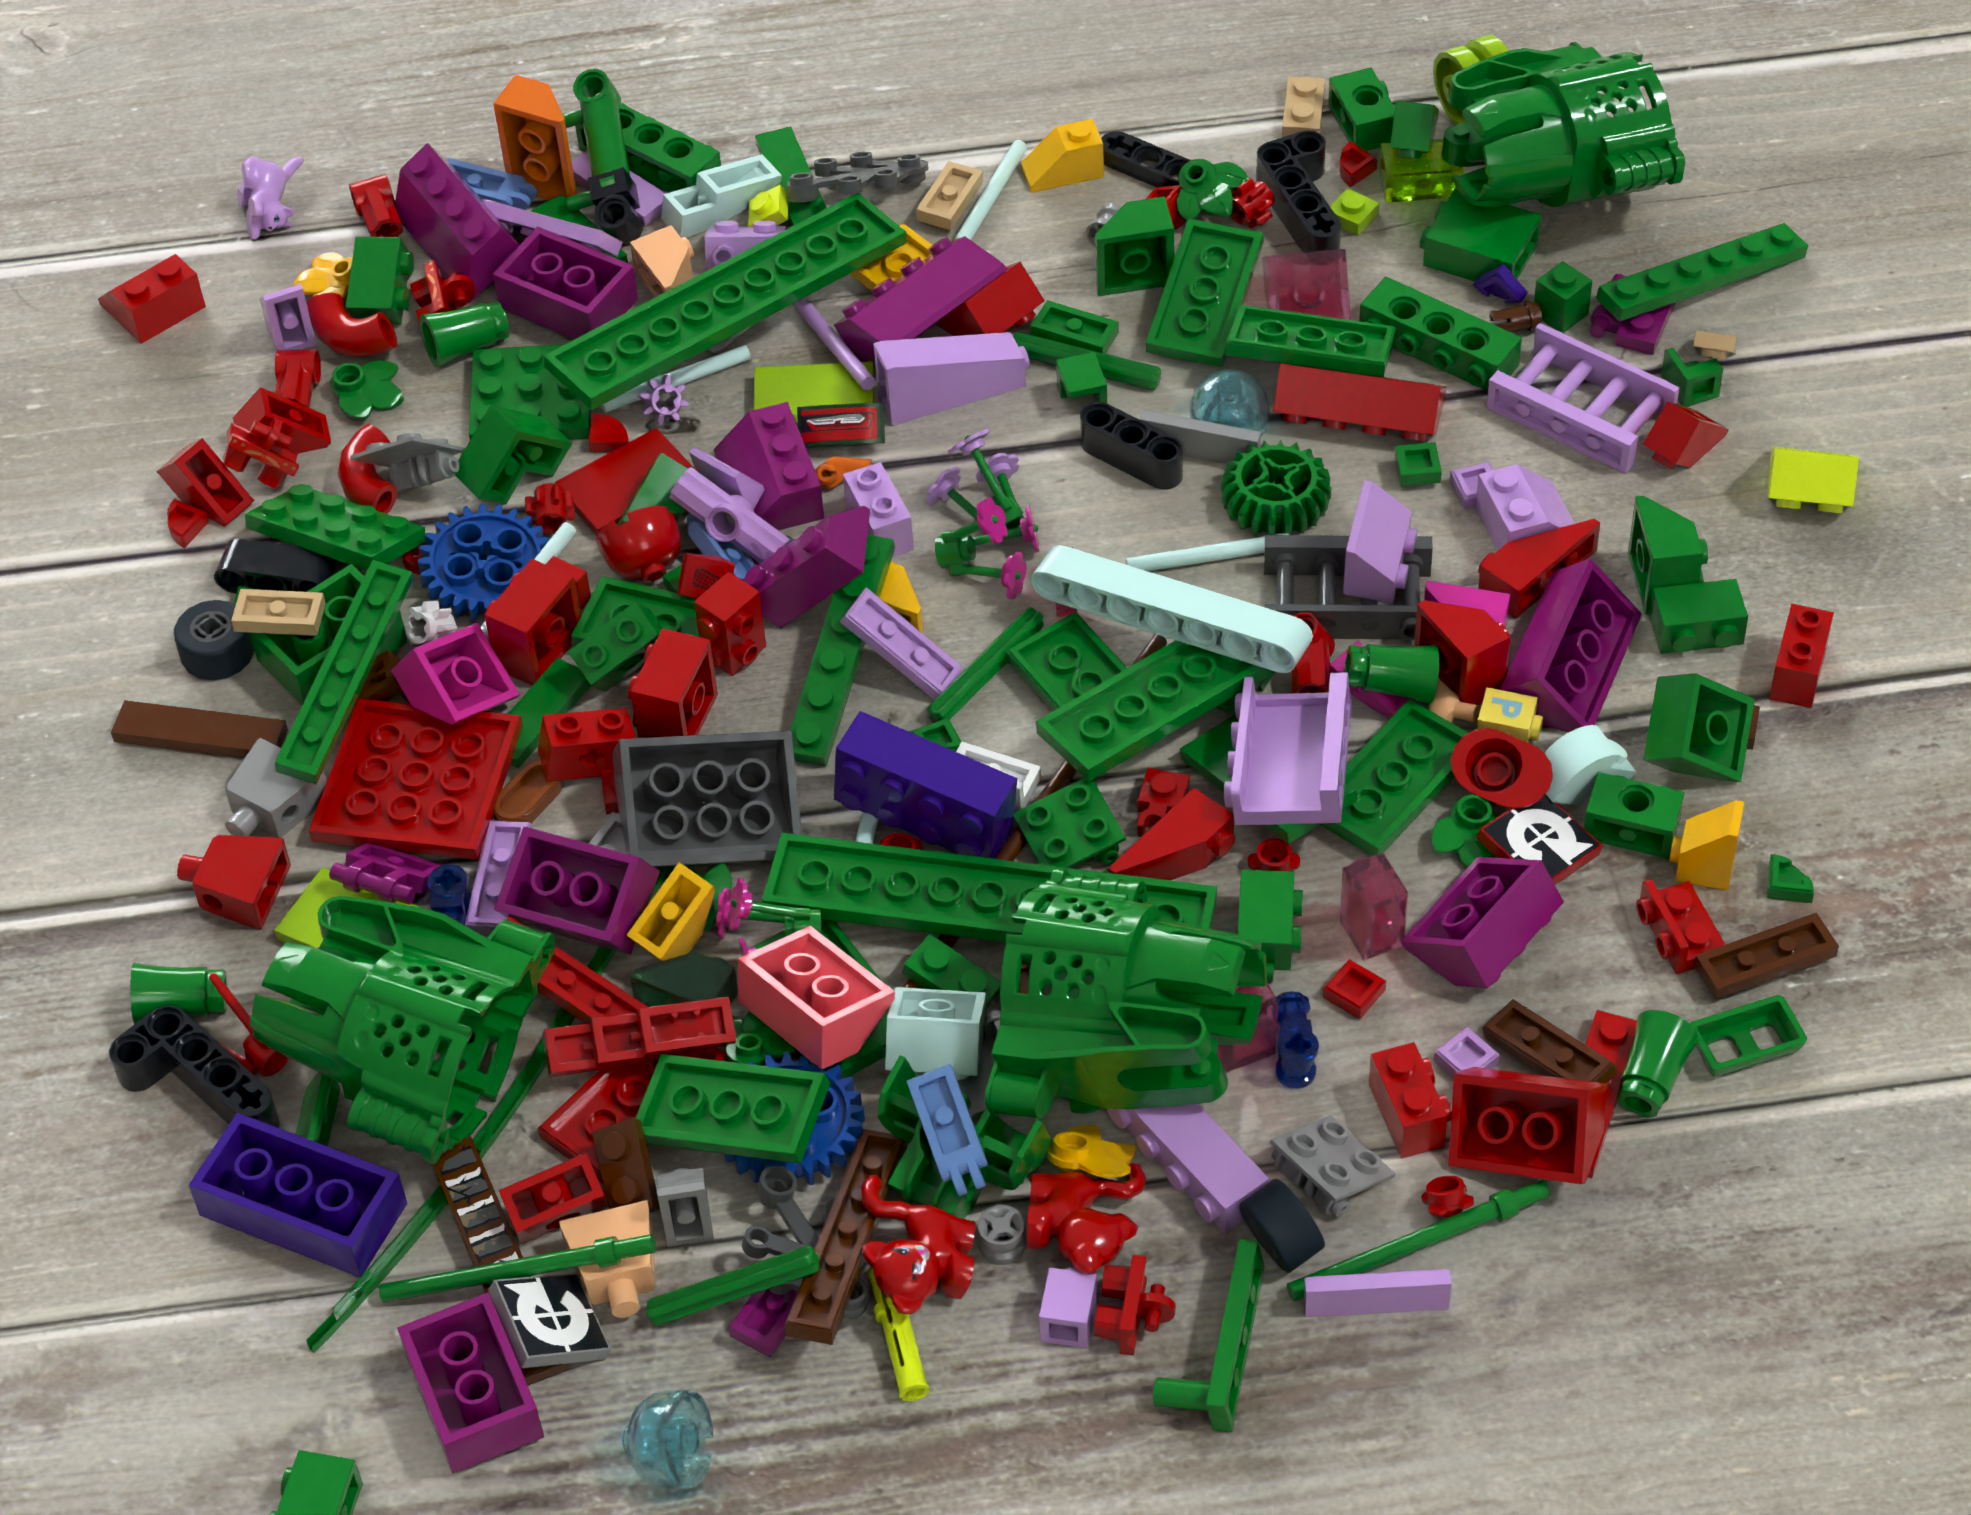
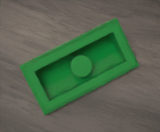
(318, 1109)

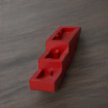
(639, 1036)

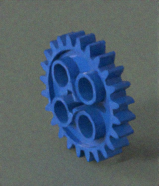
(477, 557)
(832, 1134)

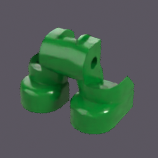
(917, 1177)

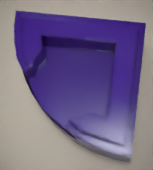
(1502, 284)

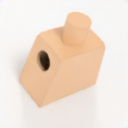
(619, 1282)

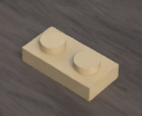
(1303, 105)
(949, 195)
(1715, 344)
(278, 612)

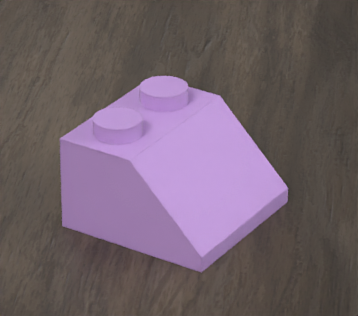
(1518, 504)
(1378, 546)

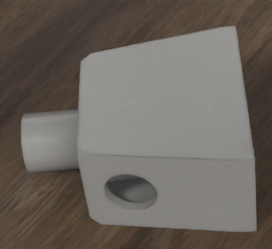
(268, 798)

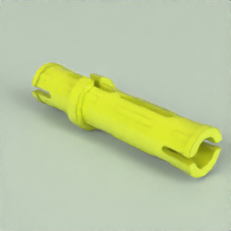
(901, 1346)

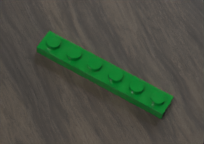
(1701, 272)
(836, 662)
(343, 672)

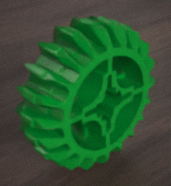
(1265, 487)

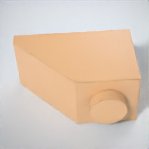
(662, 260)

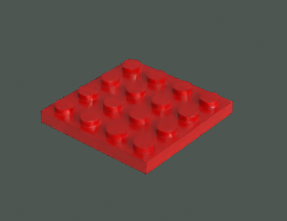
(415, 780)

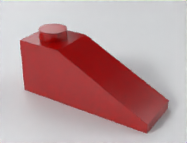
(1527, 563)
(1181, 841)

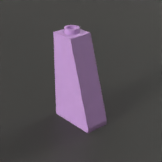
(945, 372)

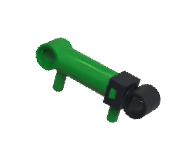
(610, 184)

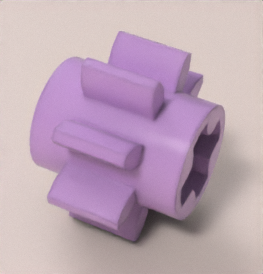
(673, 402)

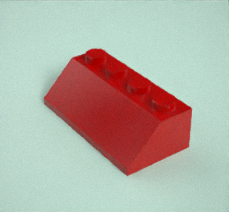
(1360, 400)

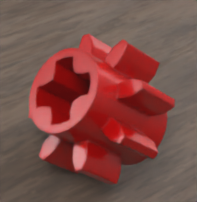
(1252, 203)
(550, 507)

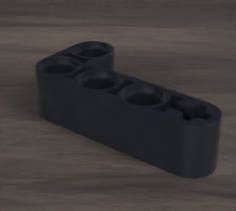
(1289, 171)
(176, 1044)

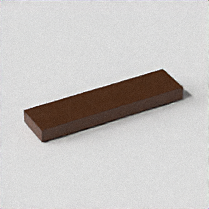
(194, 729)

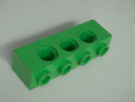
(660, 152)
(1442, 333)

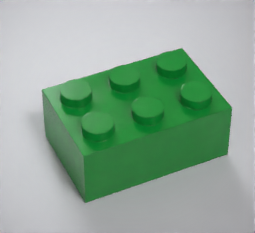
(298, 658)

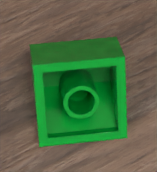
(1135, 248)
(1663, 549)
(1699, 727)

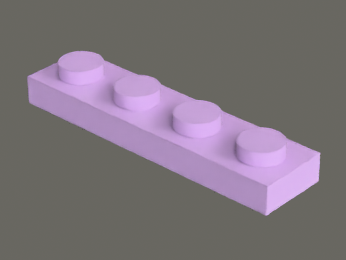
(527, 222)

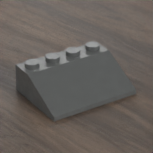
(706, 797)

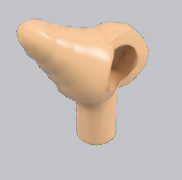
(1448, 705)

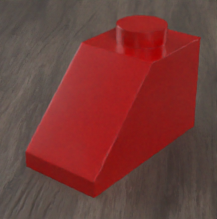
(303, 424)
(1682, 436)
(205, 483)

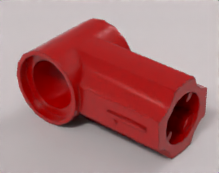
(376, 204)
(297, 374)
(1313, 668)

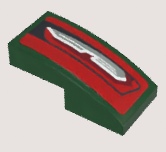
(842, 424)

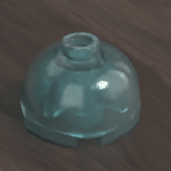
(1231, 400)
(668, 1439)

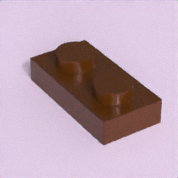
(625, 1164)

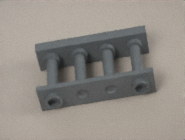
(1326, 558)

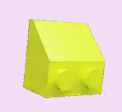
(1813, 478)

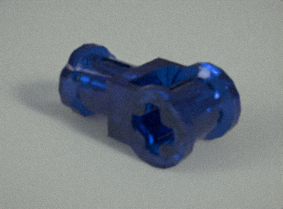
(450, 892)
(1295, 1041)

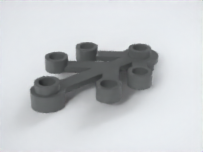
(854, 178)
(776, 1192)

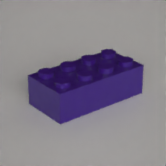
(924, 788)
(298, 1194)

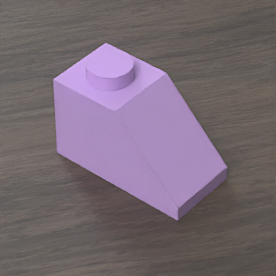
(288, 319)

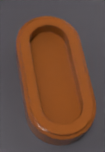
(526, 795)

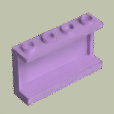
(1289, 755)

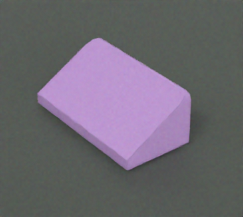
(726, 477)

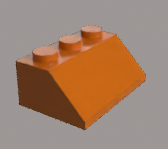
(534, 137)

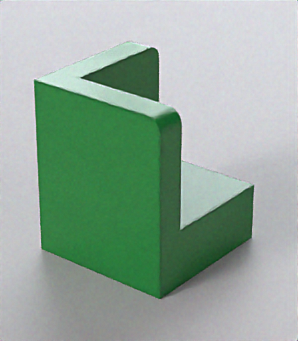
(1081, 376)
(1695, 380)

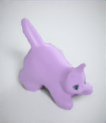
(262, 192)

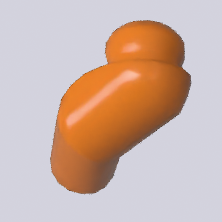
(832, 470)

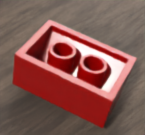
(1525, 1124)

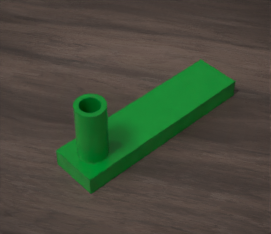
(1222, 1392)

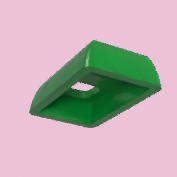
(1737, 1025)

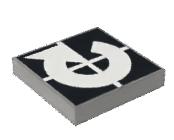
(549, 1320)

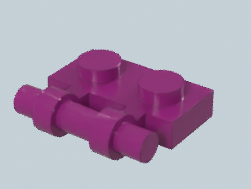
(1636, 333)
(384, 872)

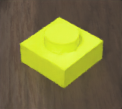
(769, 206)

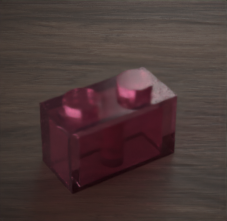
(1373, 906)

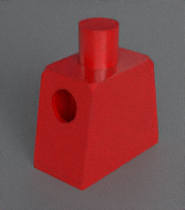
(238, 877)

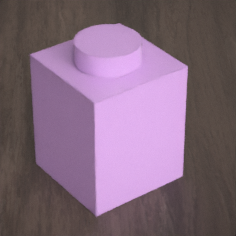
(1068, 1307)

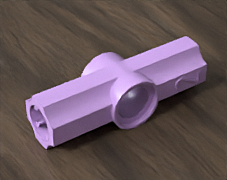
(710, 502)

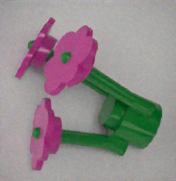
(955, 549)
(740, 906)

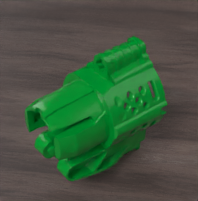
(1548, 130)
(391, 995)
(1134, 1017)

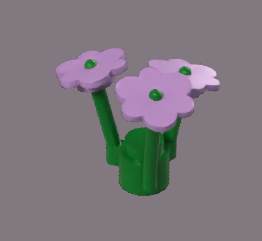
(995, 471)

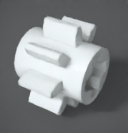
(428, 623)

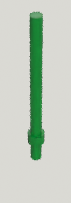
(1500, 1207)
(604, 1253)

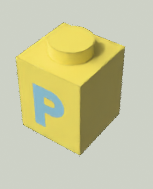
(1510, 714)

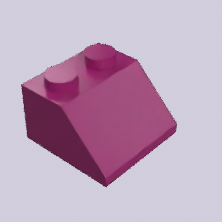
(455, 676)

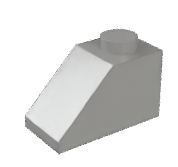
(684, 1206)

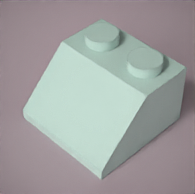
(936, 1030)

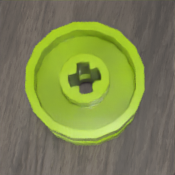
(1459, 58)

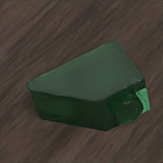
(684, 980)

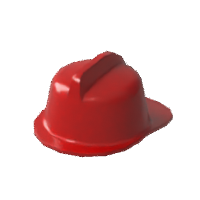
(1501, 768)

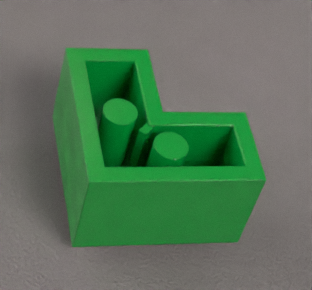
(507, 447)

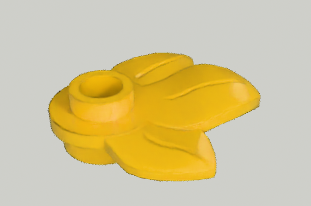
(328, 274)
(1085, 1150)

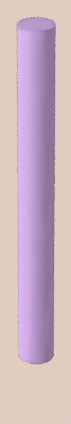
(835, 344)

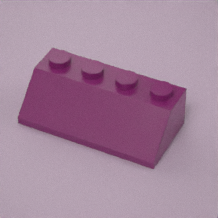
(451, 219)
(918, 296)
(1573, 646)

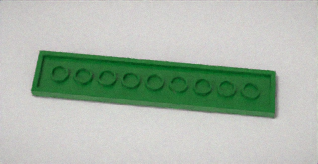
(723, 300)
(937, 888)

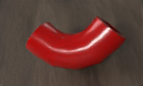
(348, 334)
(361, 479)

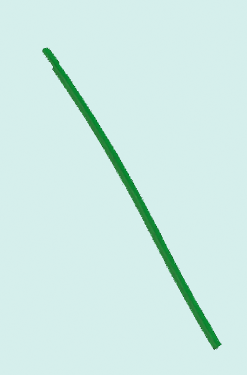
(437, 1201)

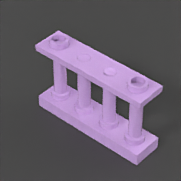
(1567, 423)

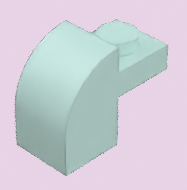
(1578, 759)

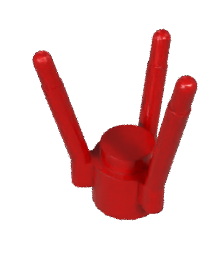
(257, 1055)

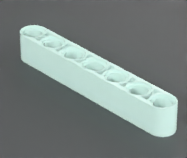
(1172, 608)

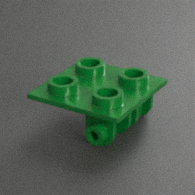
(1071, 826)

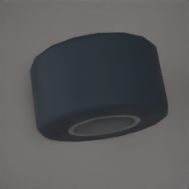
(209, 643)
(1282, 1225)

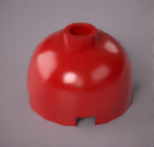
(642, 545)

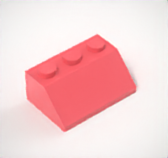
(813, 995)

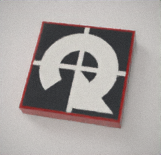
(1543, 834)

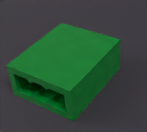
(1476, 239)

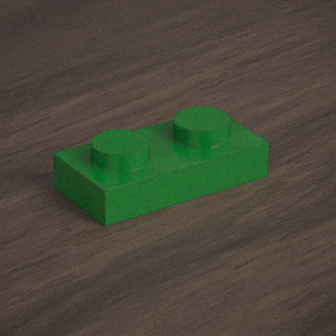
(1075, 327)
(942, 968)

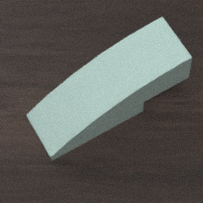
(718, 195)

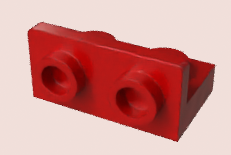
(1678, 922)

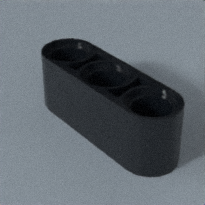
(1131, 445)
(272, 567)

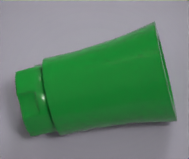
(462, 330)
(1394, 670)
(174, 986)
(1655, 1060)

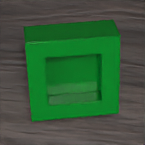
(1418, 464)

